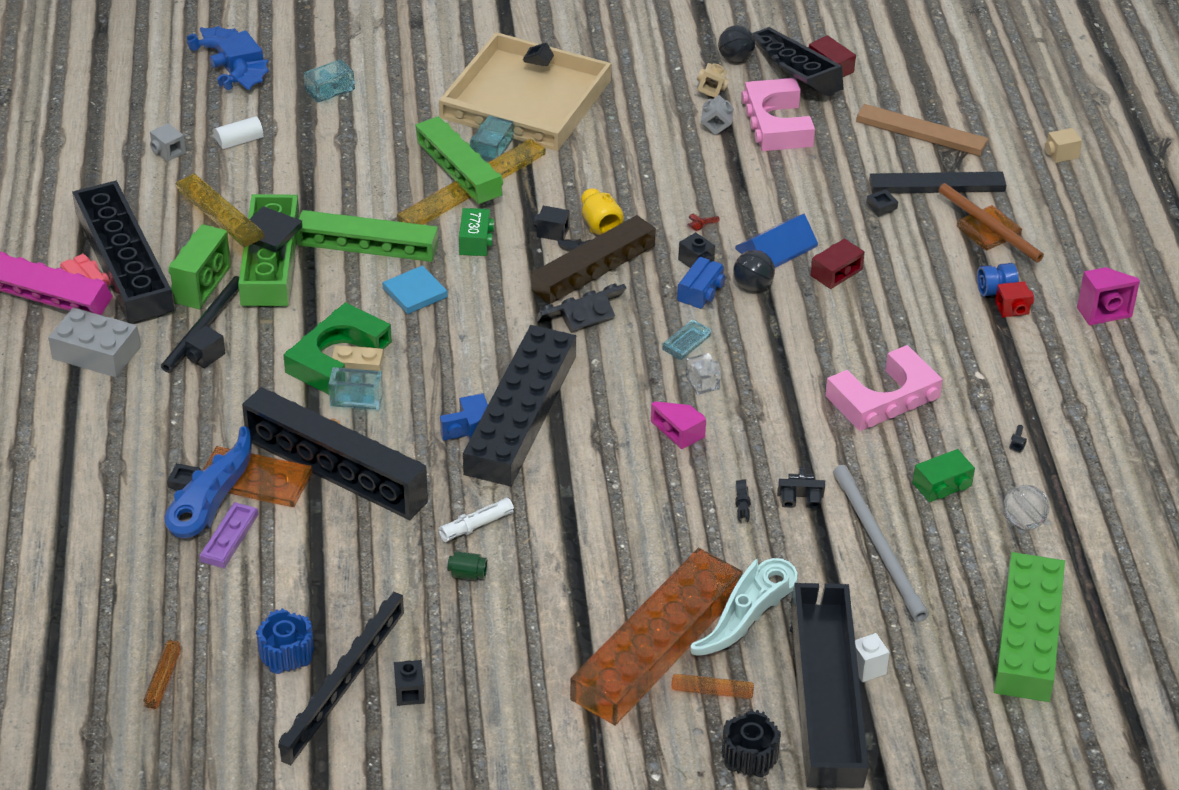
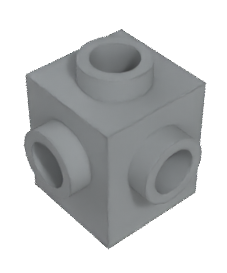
(717, 114)

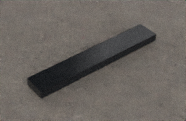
(932, 181)

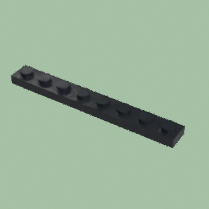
(340, 680)

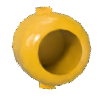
(600, 211)

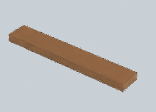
(922, 129)

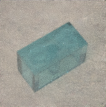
(329, 80)
(492, 138)
(355, 388)

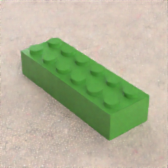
(263, 273)
(1030, 627)

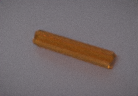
(162, 674)
(712, 685)

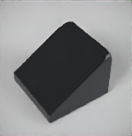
(539, 55)

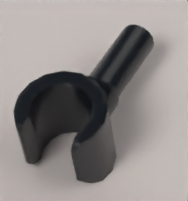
(1018, 443)

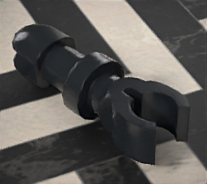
(742, 500)

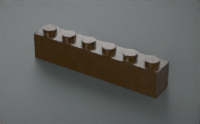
(593, 259)

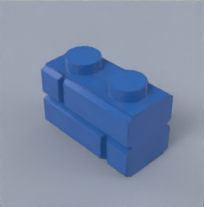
(701, 283)

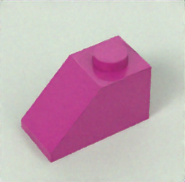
(679, 422)

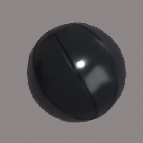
(736, 43)
(754, 270)

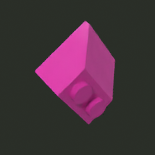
(1107, 295)

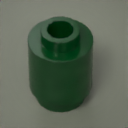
(467, 566)

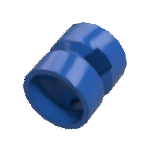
(989, 277)

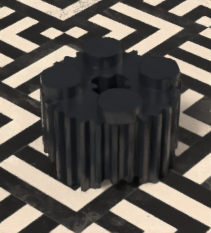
(750, 744)

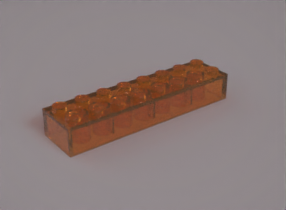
(654, 637)

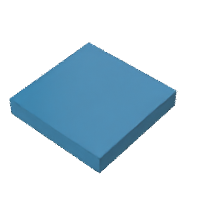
(415, 289)

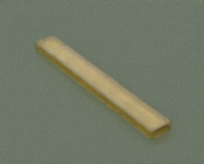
(454, 194)
(219, 210)

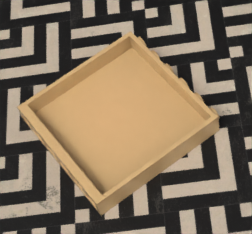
(539, 99)

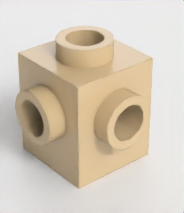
(712, 79)

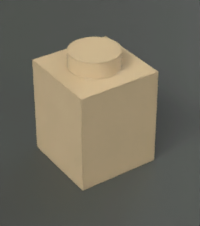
(1063, 145)

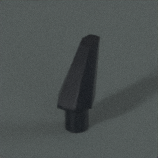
(570, 244)

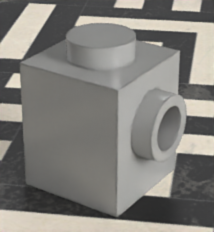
(167, 142)

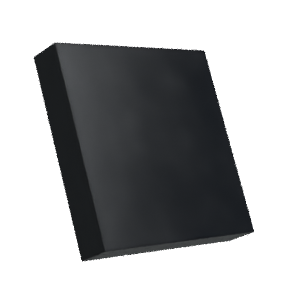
(277, 228)

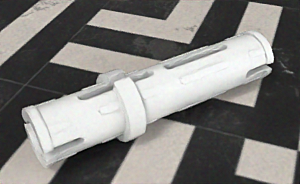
(467, 523)

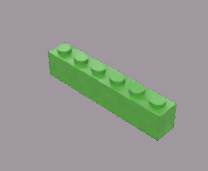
(459, 160)
(368, 236)

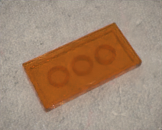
(269, 479)

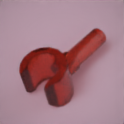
(698, 223)

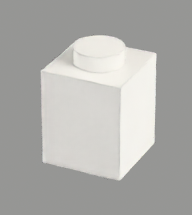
(871, 657)

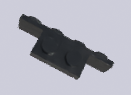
(585, 311)

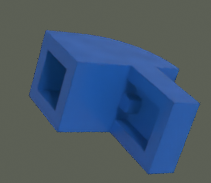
(465, 421)

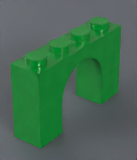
(345, 325)

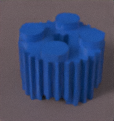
(285, 641)

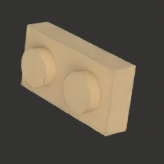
(359, 357)

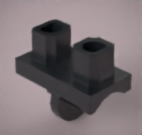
(801, 486)

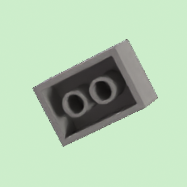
(94, 342)

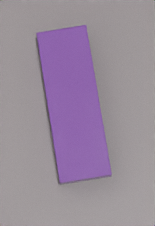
(229, 535)

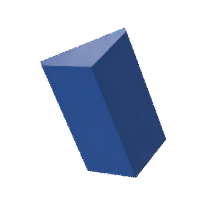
(783, 240)

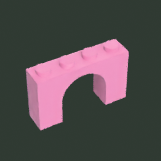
(773, 131)
(867, 407)

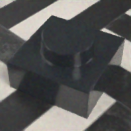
(882, 202)
(181, 476)

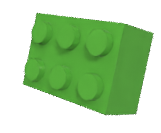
(200, 266)

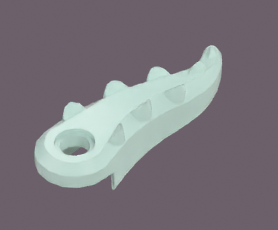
(747, 602)

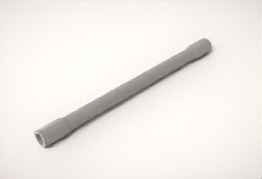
(911, 599)

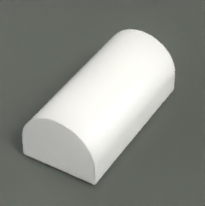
(238, 132)

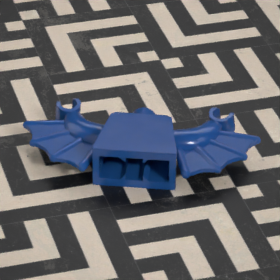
(235, 52)

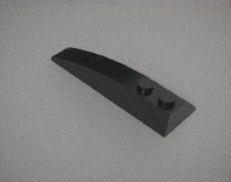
(801, 61)

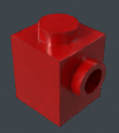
(1014, 299)

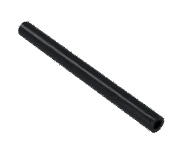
(206, 319)

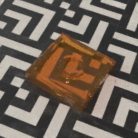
(983, 235)

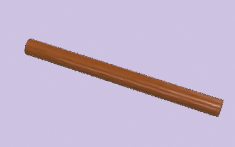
(990, 222)

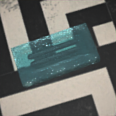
(686, 339)

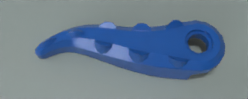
(208, 489)

